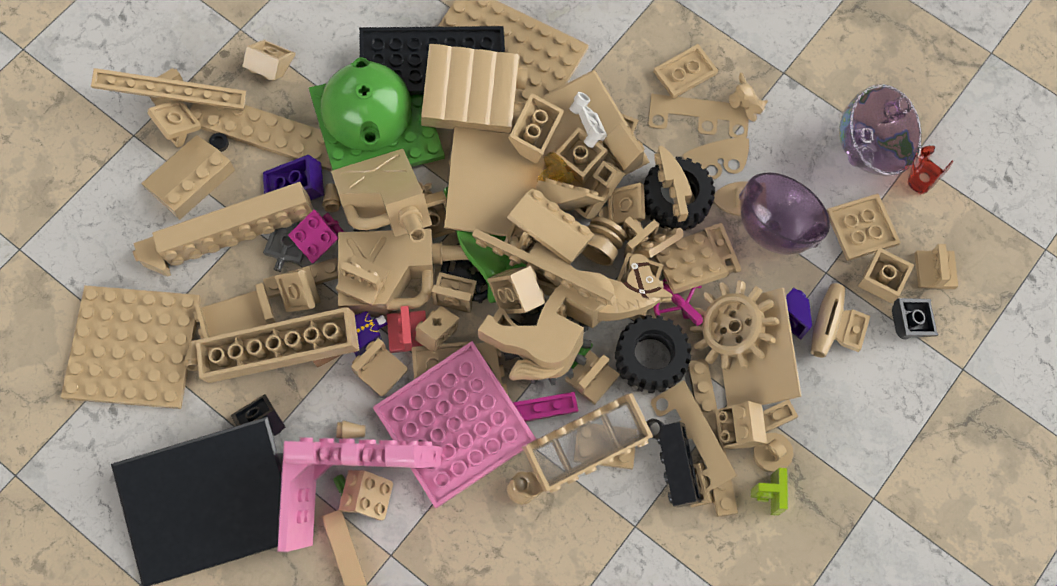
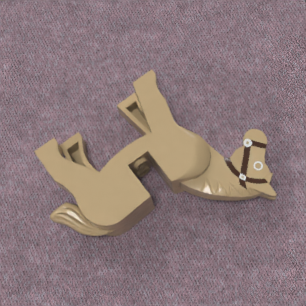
(555, 341)

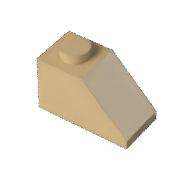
(147, 254)

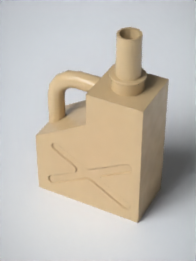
(383, 194)
(404, 261)

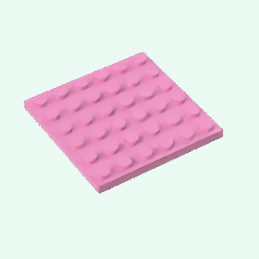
(464, 413)

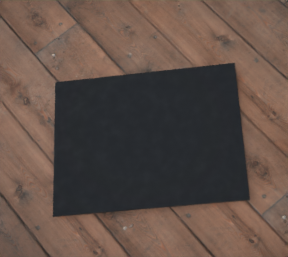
(202, 501)

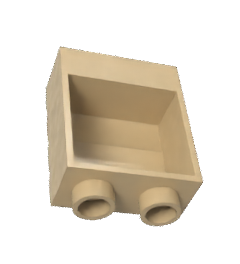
(472, 89)

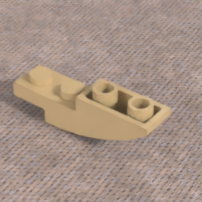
(675, 179)

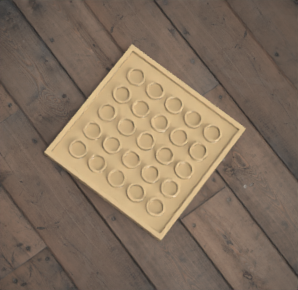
(131, 347)

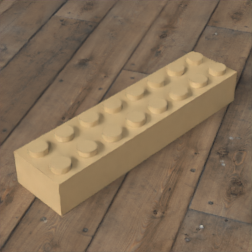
(233, 224)
(277, 345)

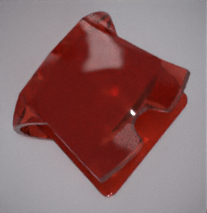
(923, 164)

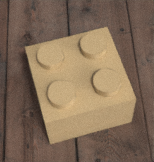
(579, 157)
(886, 275)

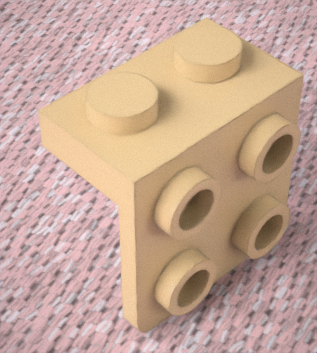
(378, 367)
(366, 494)

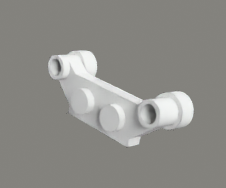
(589, 119)

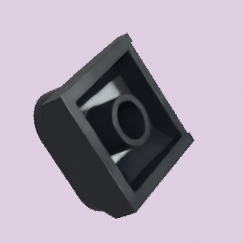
(913, 318)

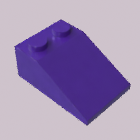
(303, 170)

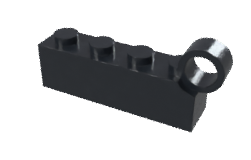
(678, 463)

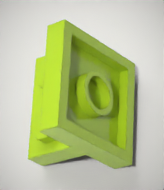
(776, 491)

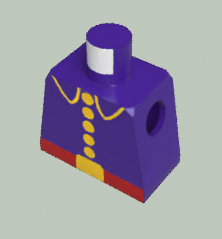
(368, 330)

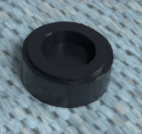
(219, 141)

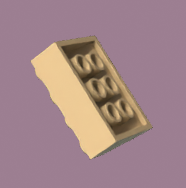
(189, 176)

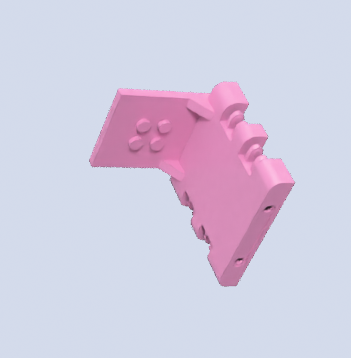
(309, 460)

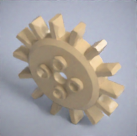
(719, 317)

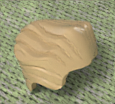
(524, 487)

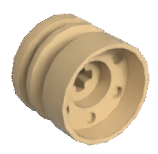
(606, 241)

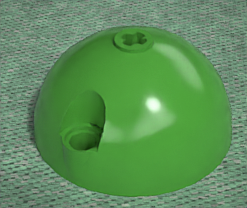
(384, 108)

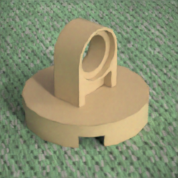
(774, 454)

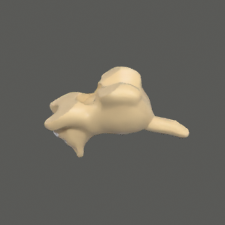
(746, 97)

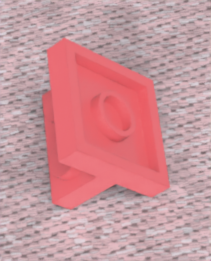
(402, 329)

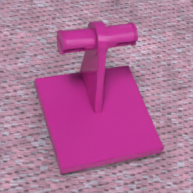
(314, 235)

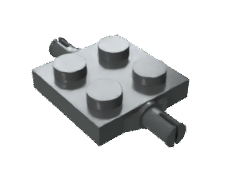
(283, 248)

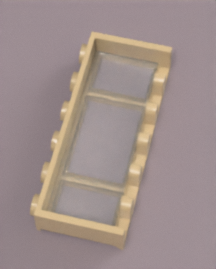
(587, 443)

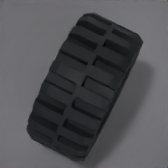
(662, 210)
(657, 330)

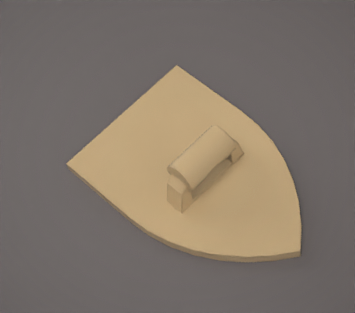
(728, 197)

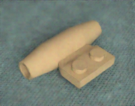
(836, 323)

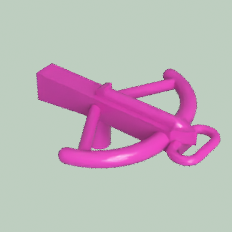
(687, 310)

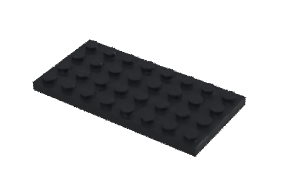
(407, 48)

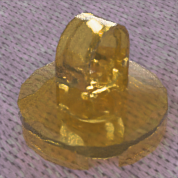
(556, 170)

